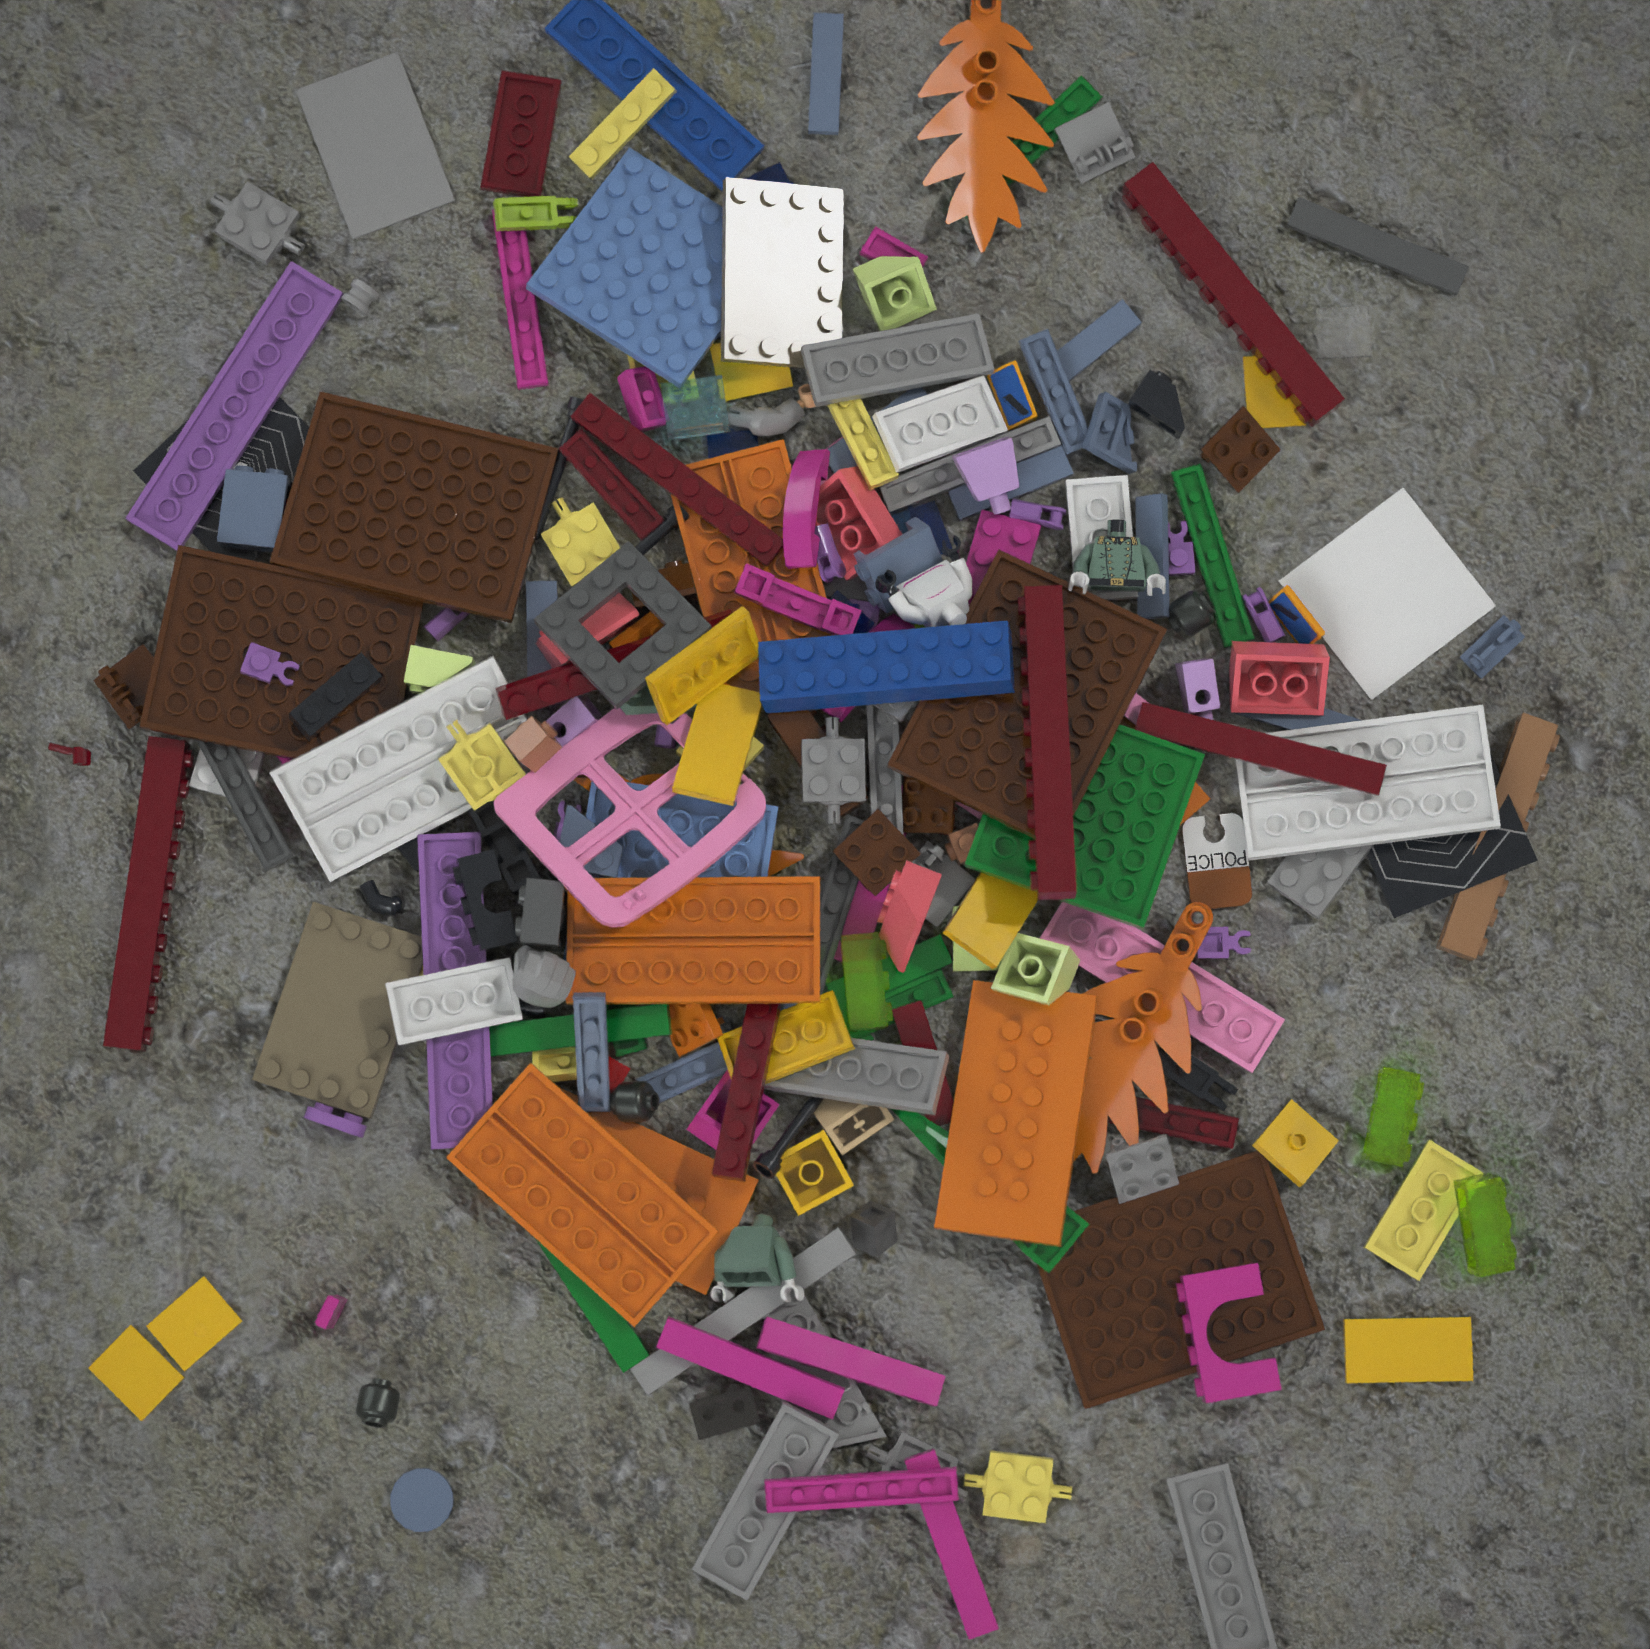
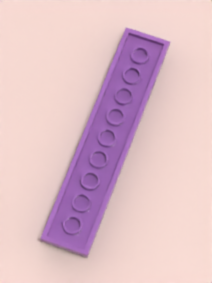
(235, 406)
(461, 1061)

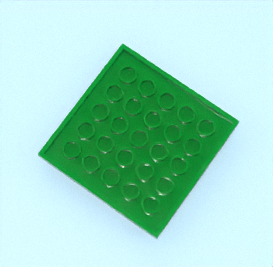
(1119, 828)

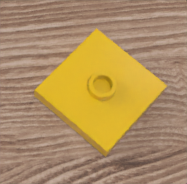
(1295, 1143)

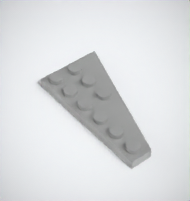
(853, 1416)

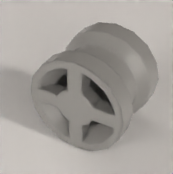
(360, 297)

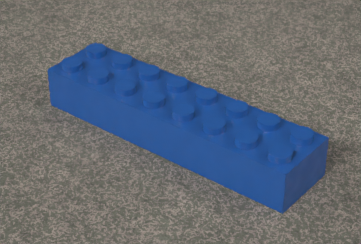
(886, 667)

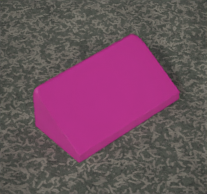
(642, 398)

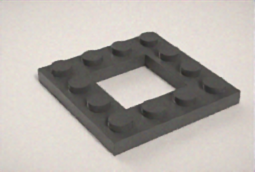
(623, 569)

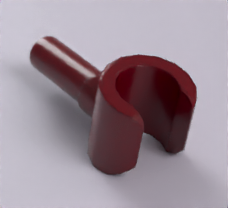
(81, 756)

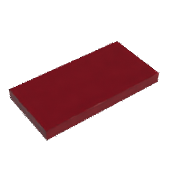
(521, 134)

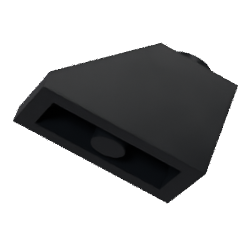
(1159, 403)

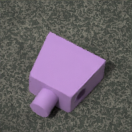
(990, 472)
(1197, 676)
(576, 715)

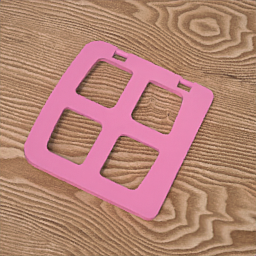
(633, 811)

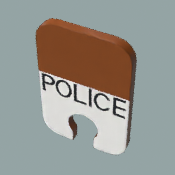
(1219, 870)

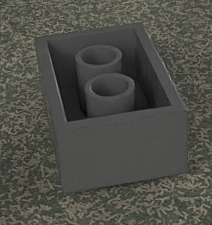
(543, 916)

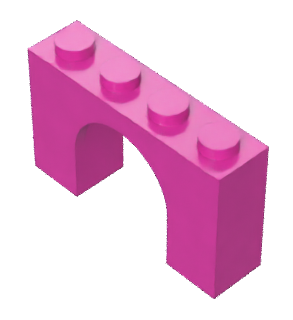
(1216, 1377)

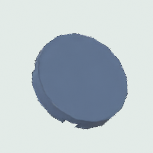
(422, 1499)

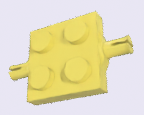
(579, 540)
(480, 764)
(1017, 1486)

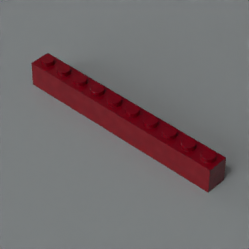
(1232, 295)
(1049, 743)
(147, 894)

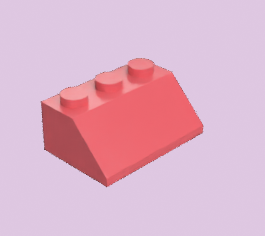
(854, 516)
(603, 625)
(1278, 678)
(906, 910)

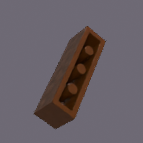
(800, 725)

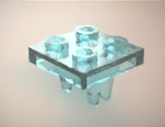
(695, 408)

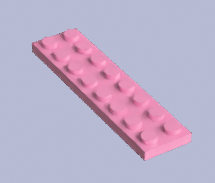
(1228, 1019)

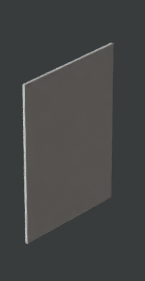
(375, 145)

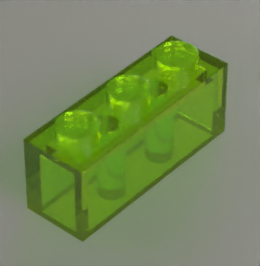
(865, 982)
(1392, 1117)
(1485, 1224)

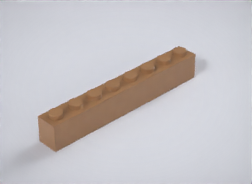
(1519, 776)

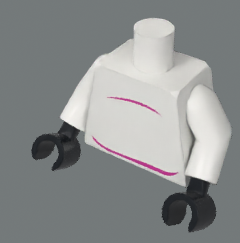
(934, 596)

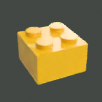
(812, 1173)

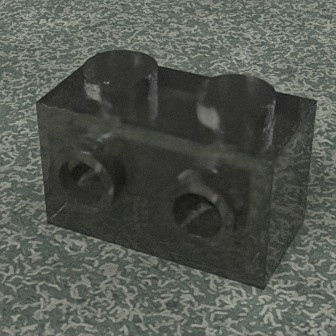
(724, 1411)

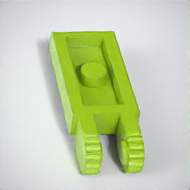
(532, 213)

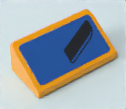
(1012, 396)
(1295, 617)

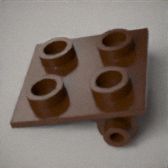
(1240, 449)
(127, 684)
(926, 809)
(876, 852)

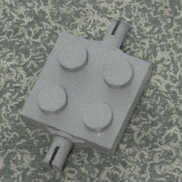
(257, 223)
(833, 770)
(908, 1446)

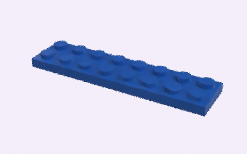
(623, 58)

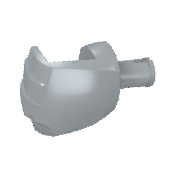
(541, 977)

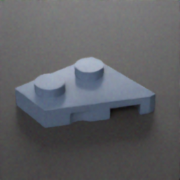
(1110, 433)
(575, 827)

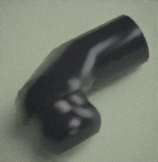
(380, 903)

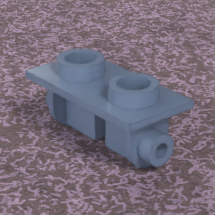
(1492, 646)

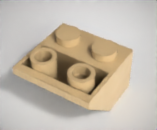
(851, 1123)

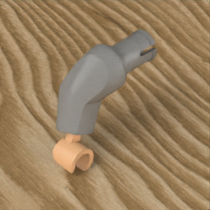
(773, 421)

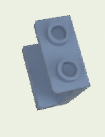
(252, 508)
(904, 556)

